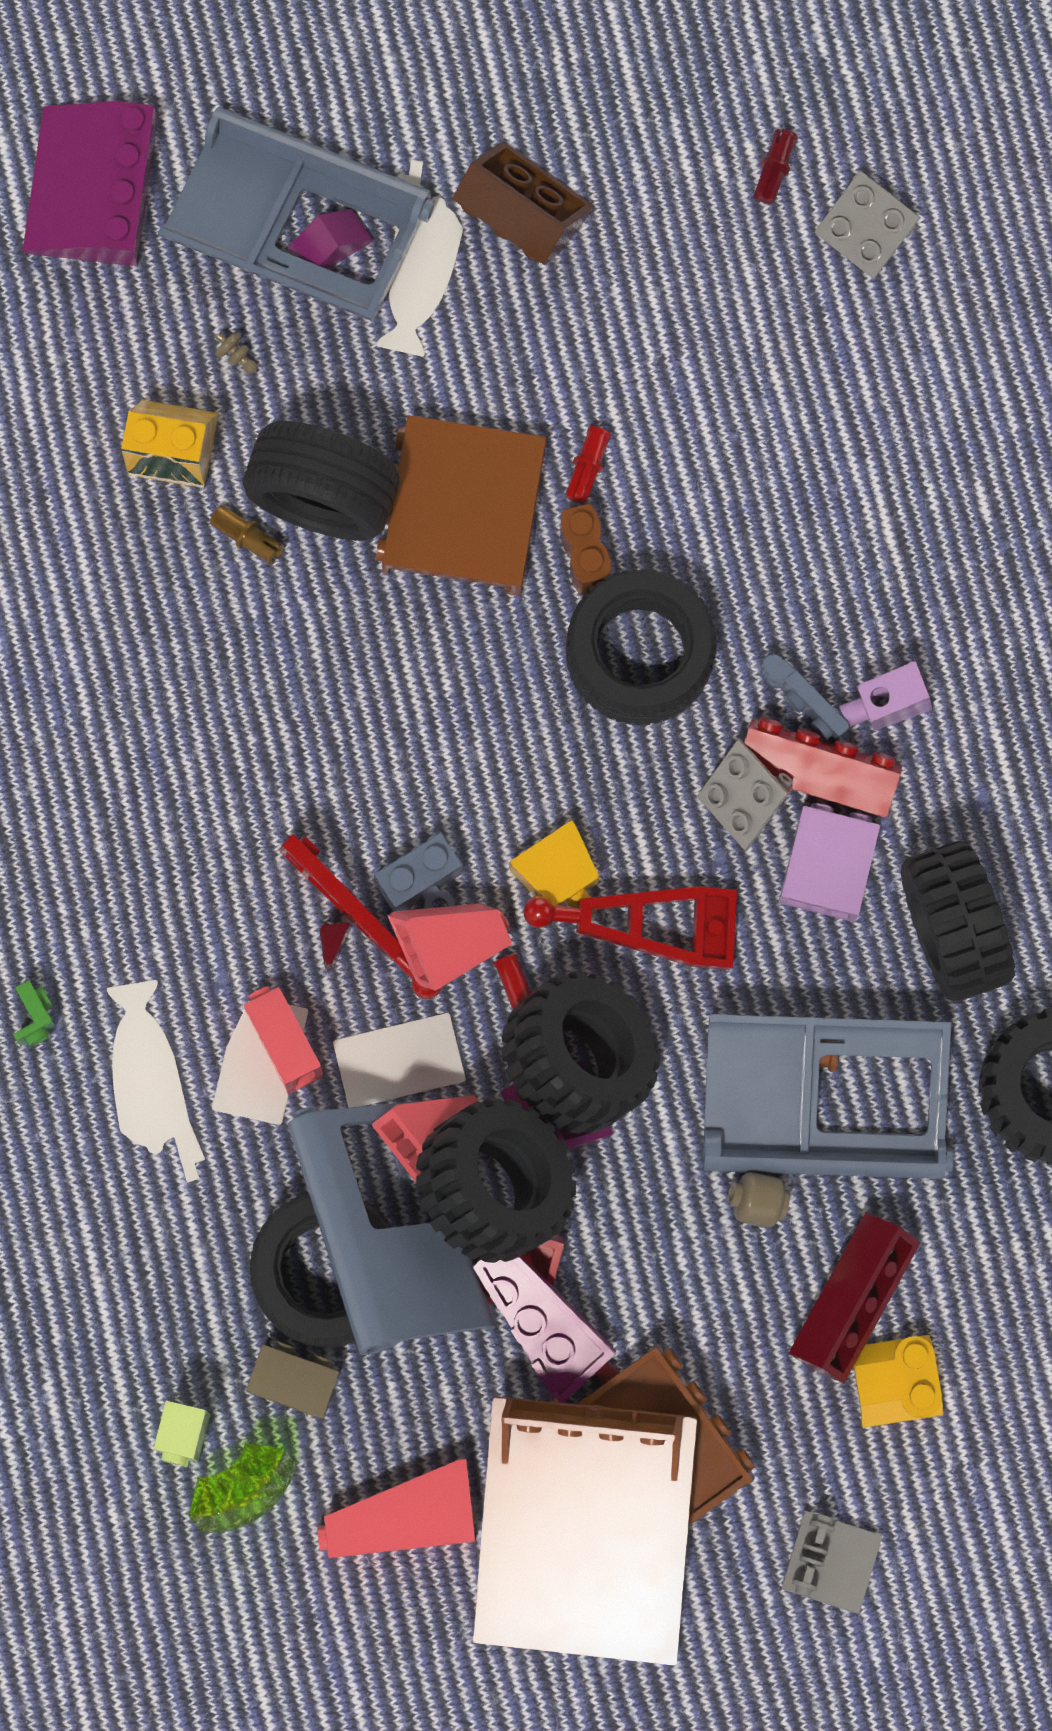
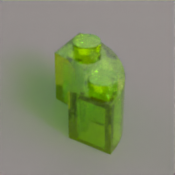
(243, 1490)

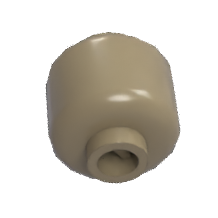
(759, 1200)

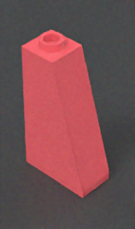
(409, 1516)

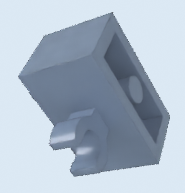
(420, 875)

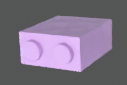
(829, 862)

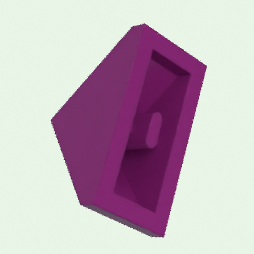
(330, 239)

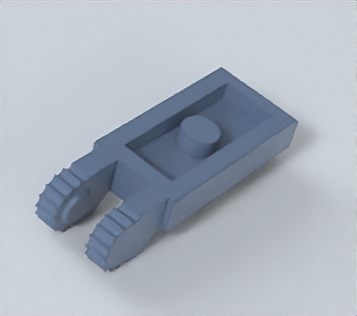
(804, 697)

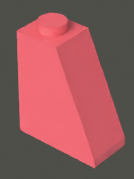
(449, 940)
(283, 1039)
(409, 1124)

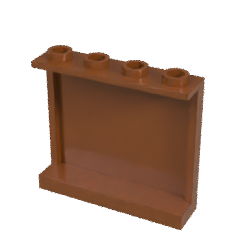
(463, 503)
(657, 1386)

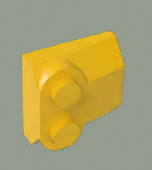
(898, 1381)

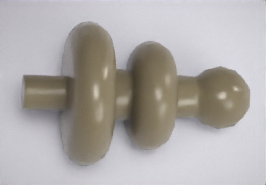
(238, 354)

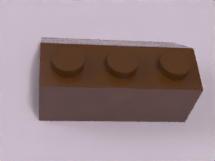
(522, 202)

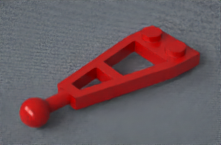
(303, 857)
(712, 923)

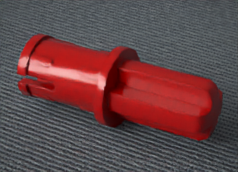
(587, 464)

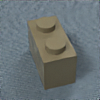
(293, 1380)

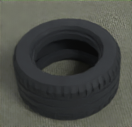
(321, 480)
(652, 593)
(268, 1283)

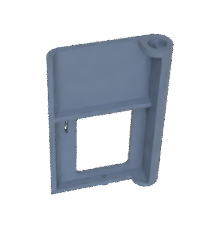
(248, 189)

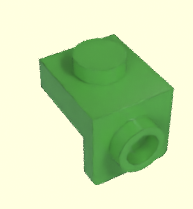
(37, 1004)

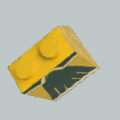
(169, 443)

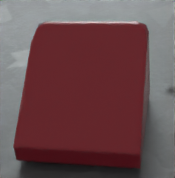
(333, 940)

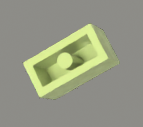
(181, 1433)

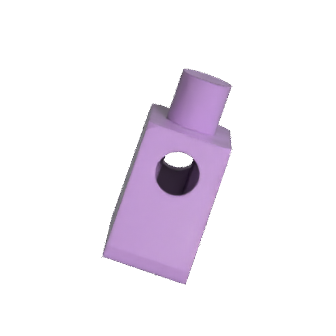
(905, 694)

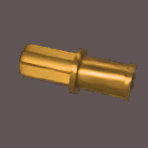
(246, 534)

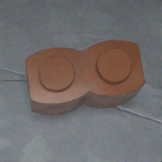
(581, 541)

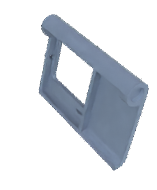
(766, 1097)
(390, 1279)

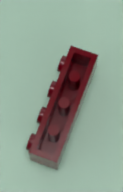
(850, 1297)

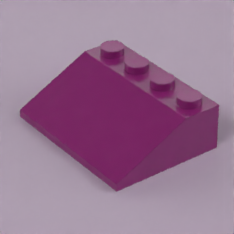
(91, 182)

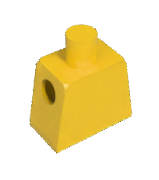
(557, 868)

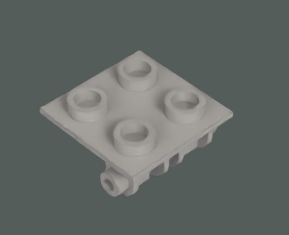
(867, 224)
(744, 794)
(831, 1562)

